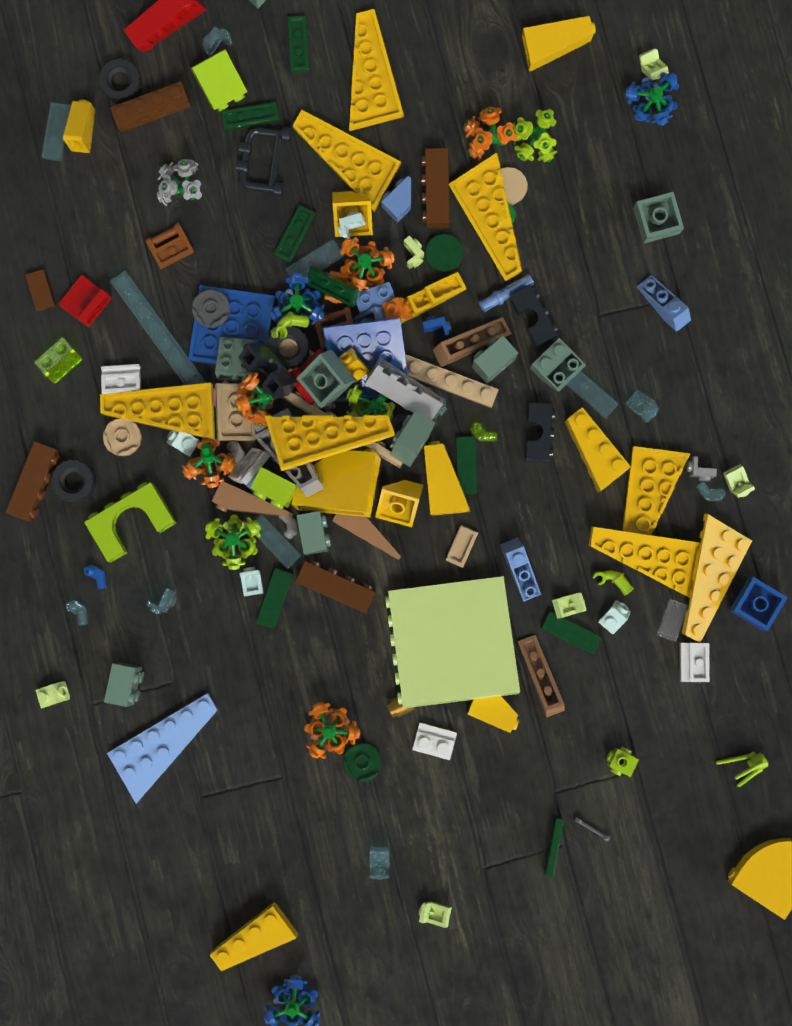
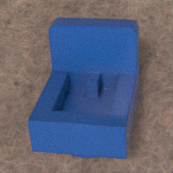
(433, 323)

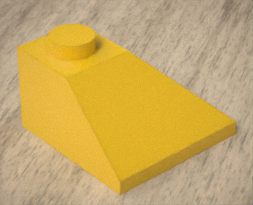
(350, 202)
(399, 502)

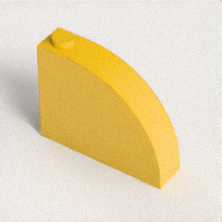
(347, 482)
(767, 875)

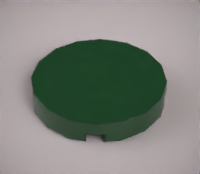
(444, 253)
(362, 762)

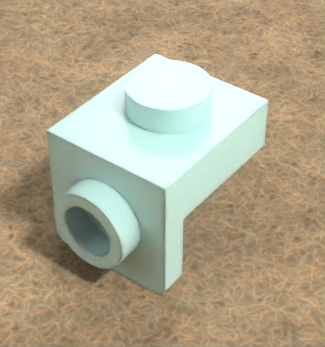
(351, 221)
(183, 442)
(251, 581)
(615, 617)

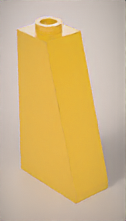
(555, 39)
(443, 485)

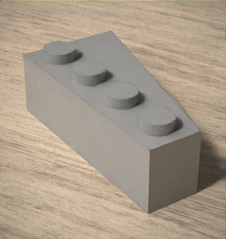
(403, 389)
(303, 476)

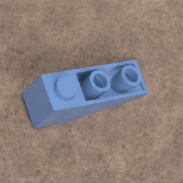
(666, 304)
(520, 569)

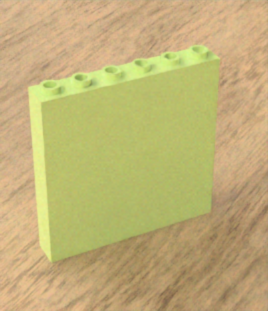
(452, 642)

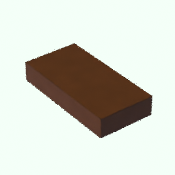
(40, 290)

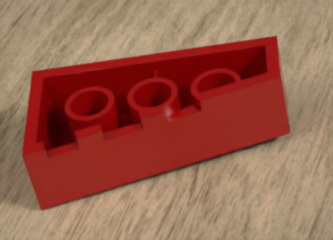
(161, 21)

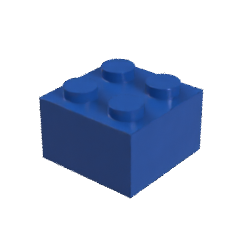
(758, 604)

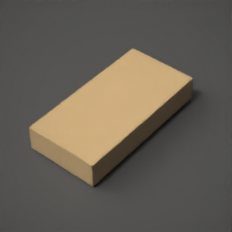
(461, 546)

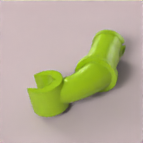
(288, 321)
(615, 577)

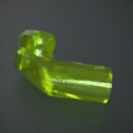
(479, 432)

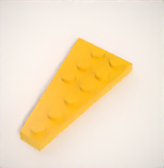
(373, 86)
(357, 163)
(486, 205)
(174, 408)
(320, 436)
(650, 486)
(657, 557)
(713, 572)

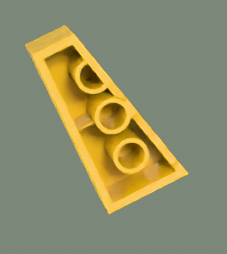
(596, 450)
(257, 936)

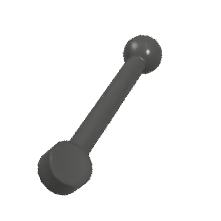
(606, 837)

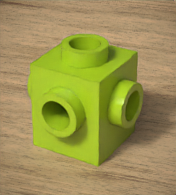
(627, 765)

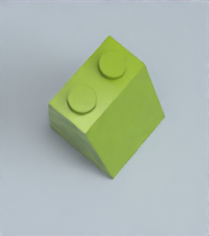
(219, 80)

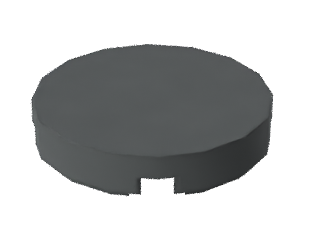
(211, 308)

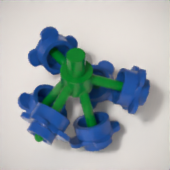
(654, 94)
(287, 300)
(291, 1014)

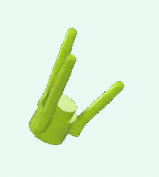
(756, 764)

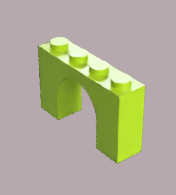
(103, 524)

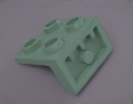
(228, 364)

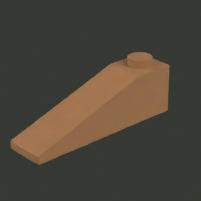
(470, 341)
(240, 501)
(365, 530)
(541, 676)

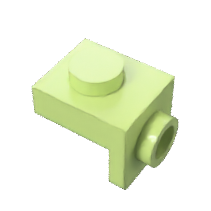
(652, 65)
(414, 248)
(738, 481)
(569, 605)
(52, 694)
(435, 914)

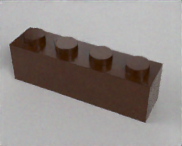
(150, 107)
(437, 188)
(33, 481)
(336, 587)

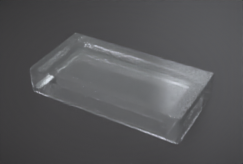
(672, 620)

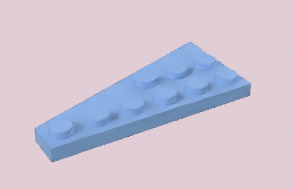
(152, 751)

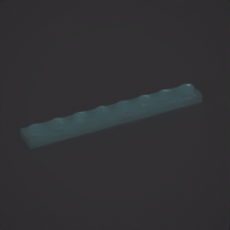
(156, 329)

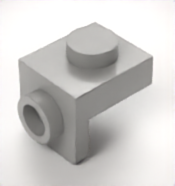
(704, 474)

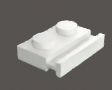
(120, 378)
(249, 466)
(694, 662)
(434, 741)

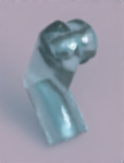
(711, 494)
(78, 609)

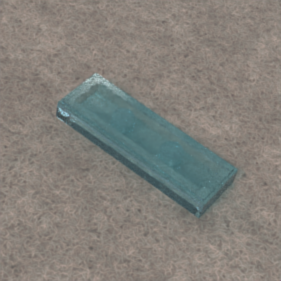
(56, 124)
(319, 258)
(592, 394)
(277, 543)

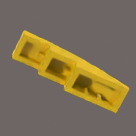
(435, 294)

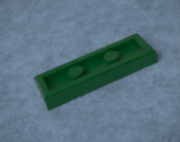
(298, 44)
(250, 116)
(295, 234)
(333, 286)
(466, 464)
(274, 598)
(571, 633)
(554, 847)

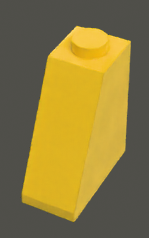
(80, 126)
(494, 712)

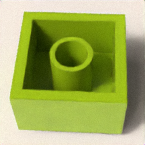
(273, 487)

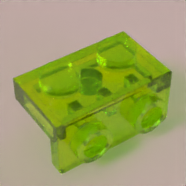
(58, 360)

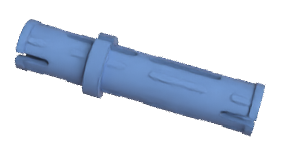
(500, 296)

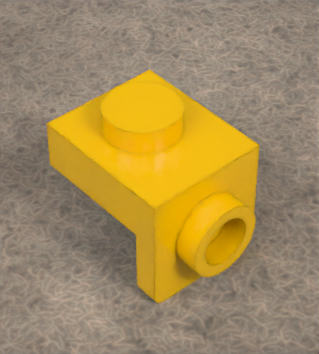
(354, 364)

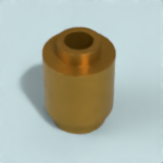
(397, 709)

